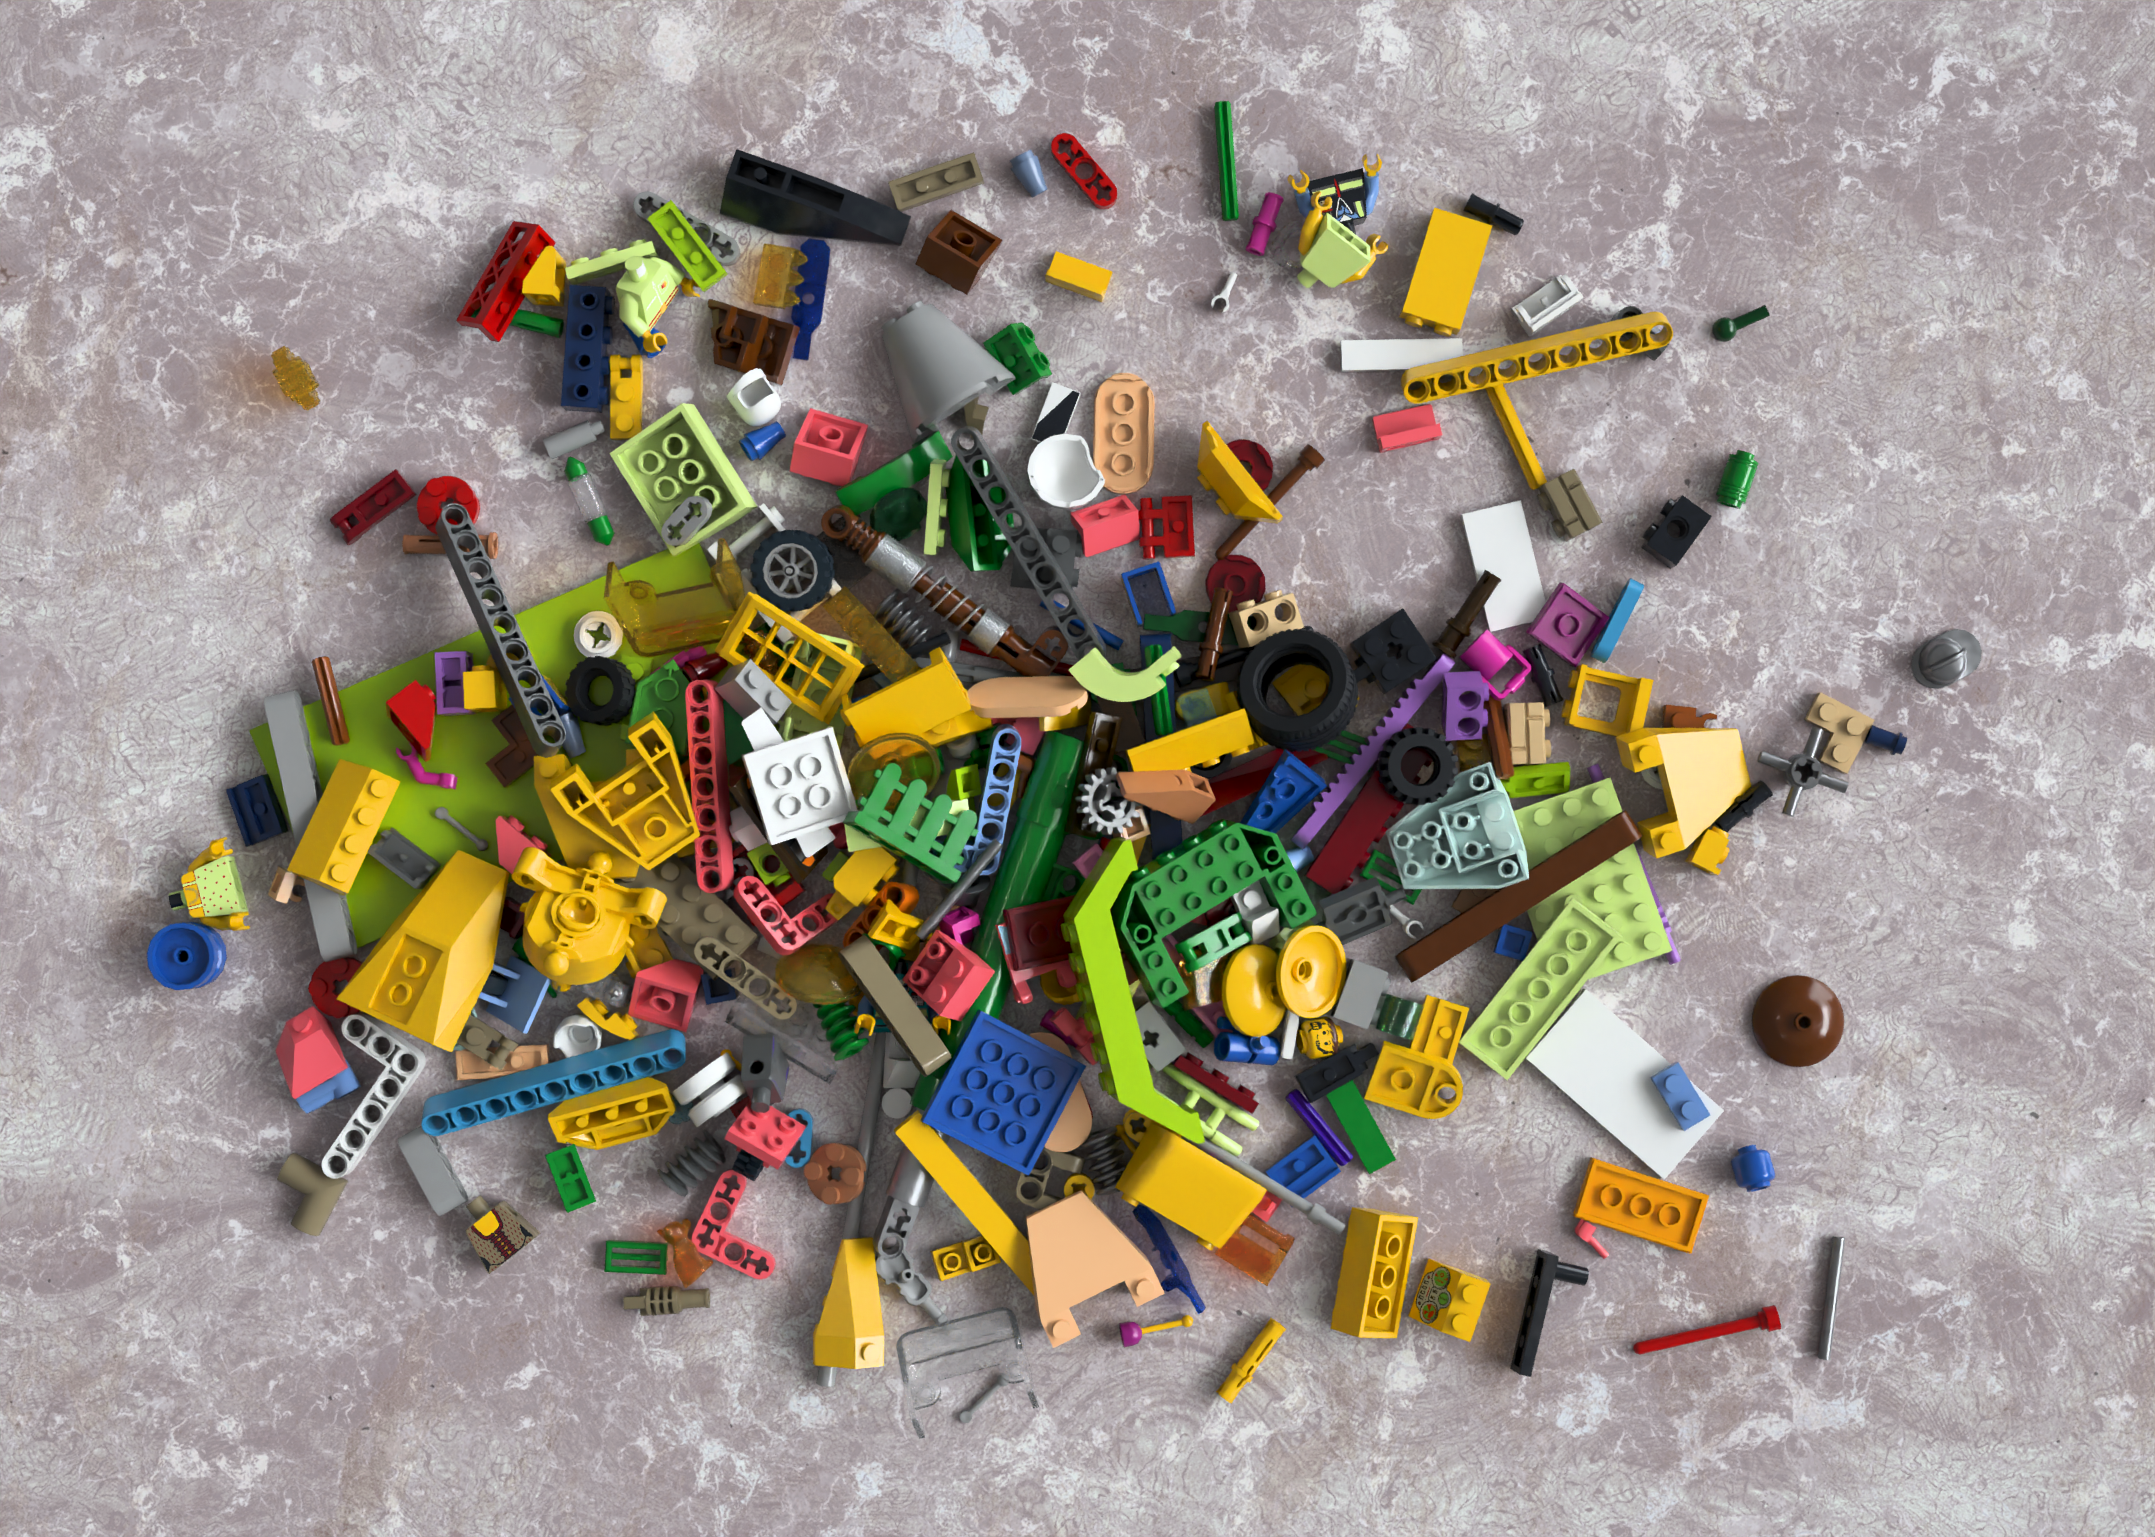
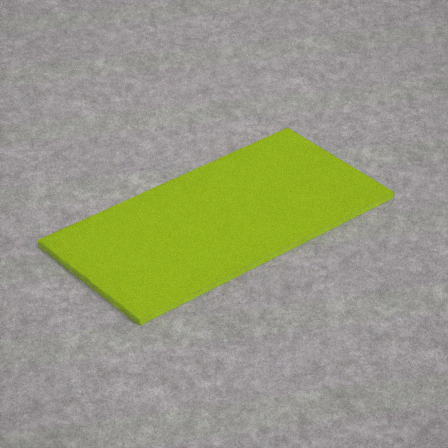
(469, 741)

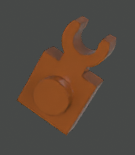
(1684, 717)

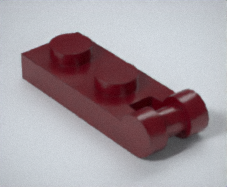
(373, 506)

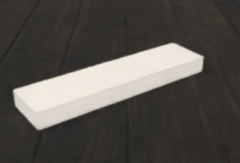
(1396, 353)

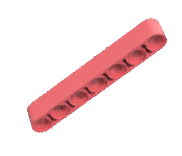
(699, 774)

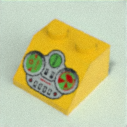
(1449, 1299)

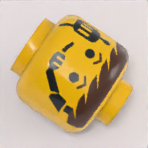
(1319, 1038)

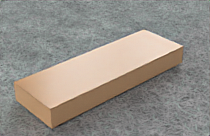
(524, 1057)

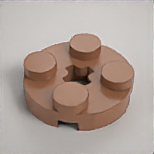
(852, 1175)

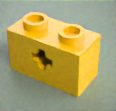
(484, 690)

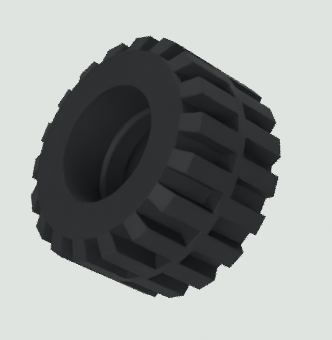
(1443, 766)

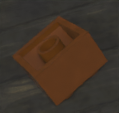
(958, 252)

